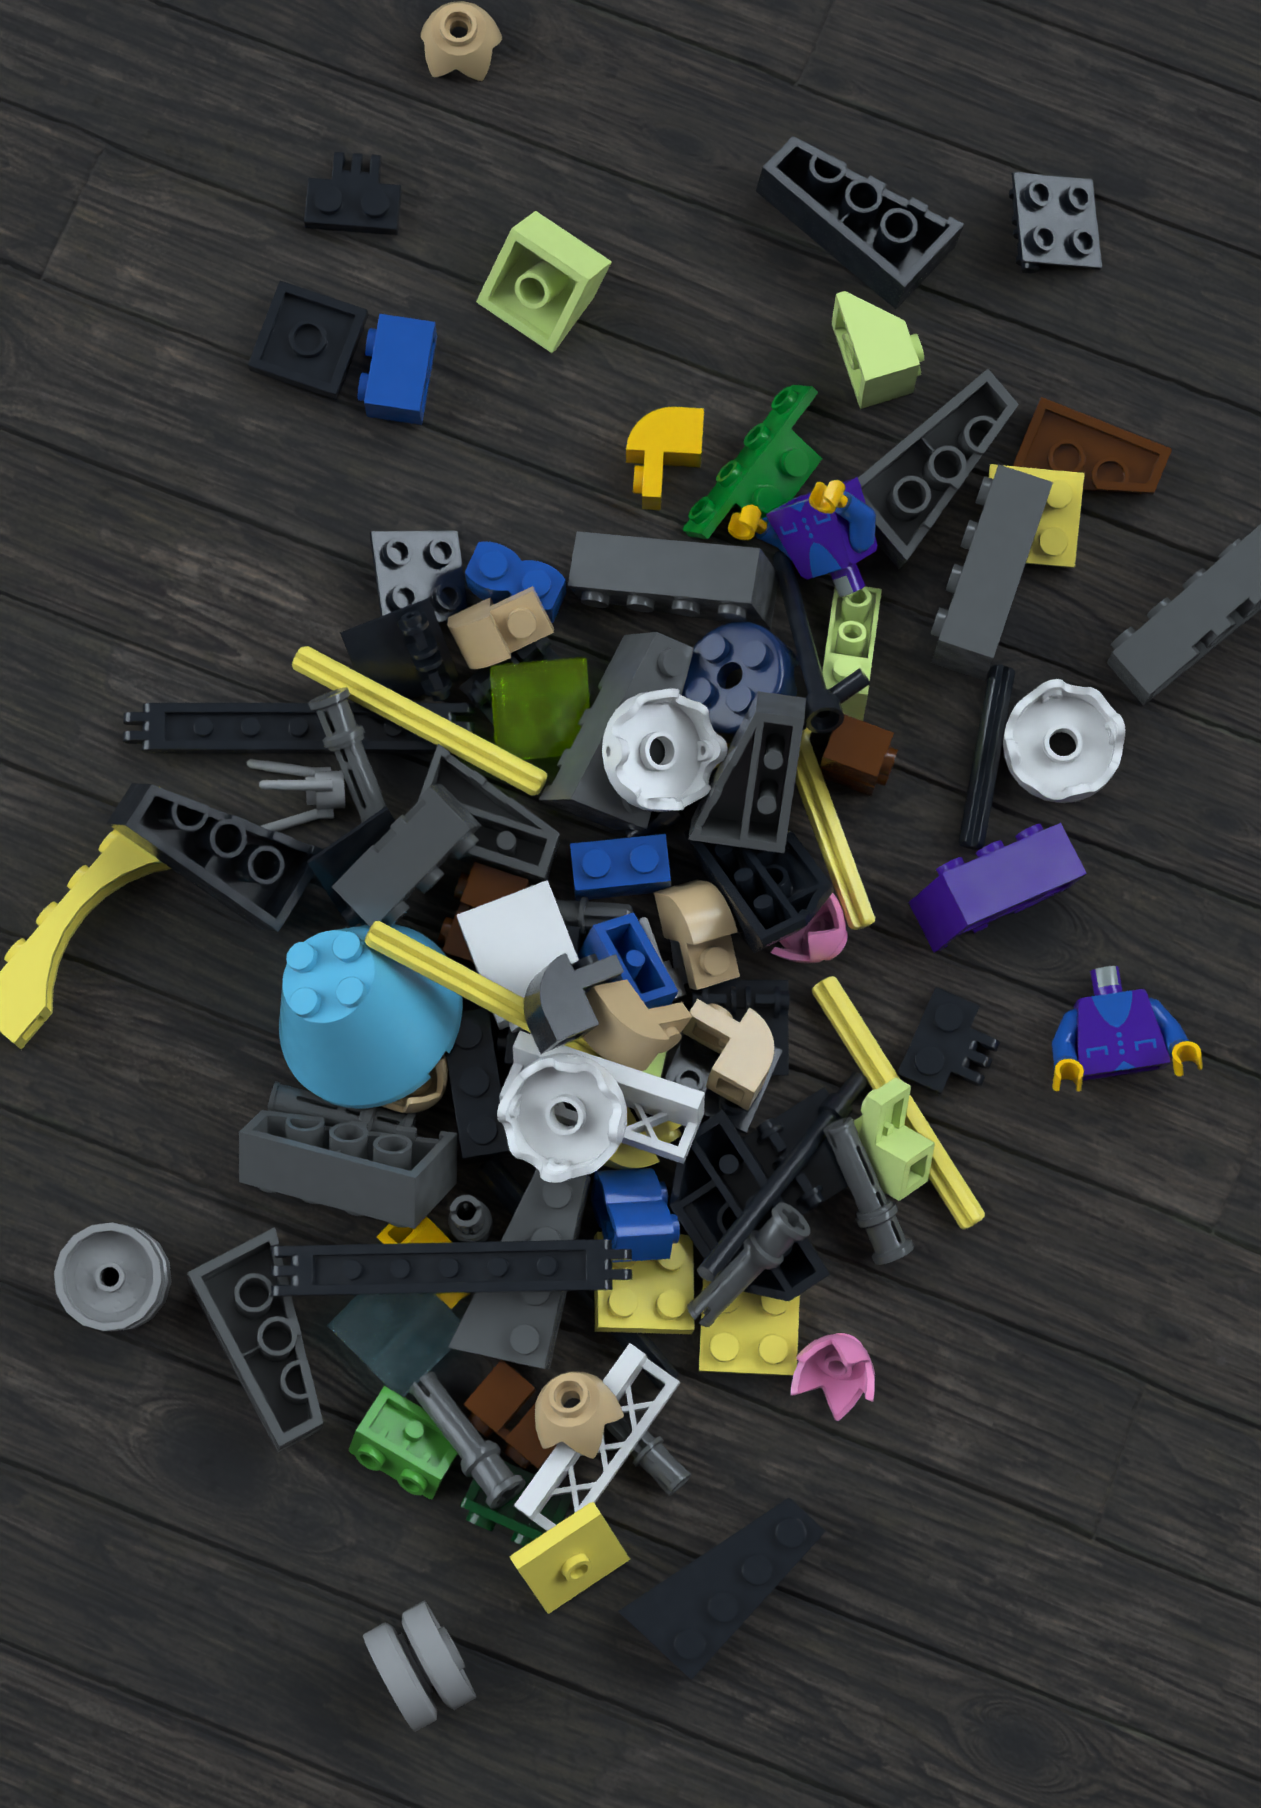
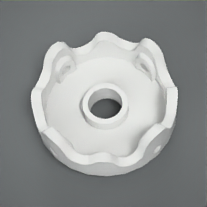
(1070, 710)
(689, 746)
(539, 1137)

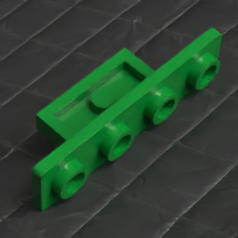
(766, 469)

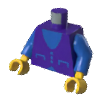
(818, 532)
(1118, 1035)

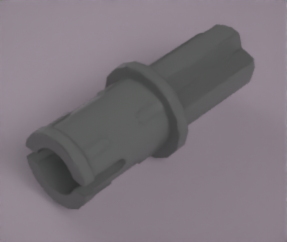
(586, 913)
(652, 1456)

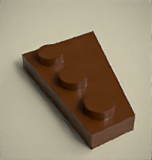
(1080, 443)

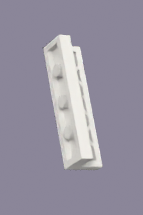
(641, 1092)
(563, 1458)

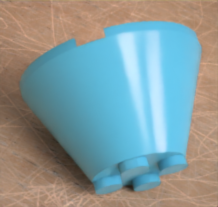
(361, 1022)

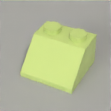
(543, 280)
(876, 350)

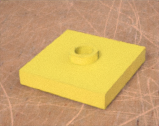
(570, 1557)

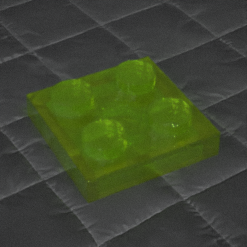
(538, 705)

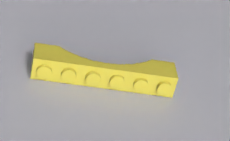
(33, 964)

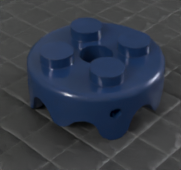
(738, 645)

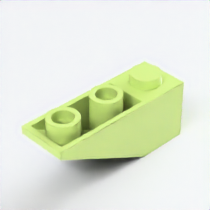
(851, 642)

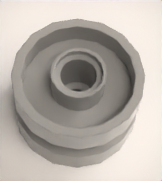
(141, 1283)
(418, 1666)

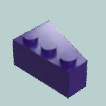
(996, 883)

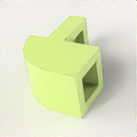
(895, 1151)

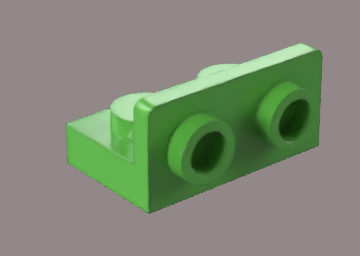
(403, 1444)

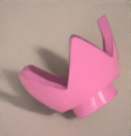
(820, 939)
(837, 1366)

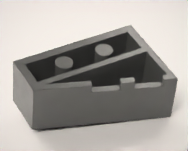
(756, 780)
(509, 834)
(408, 857)

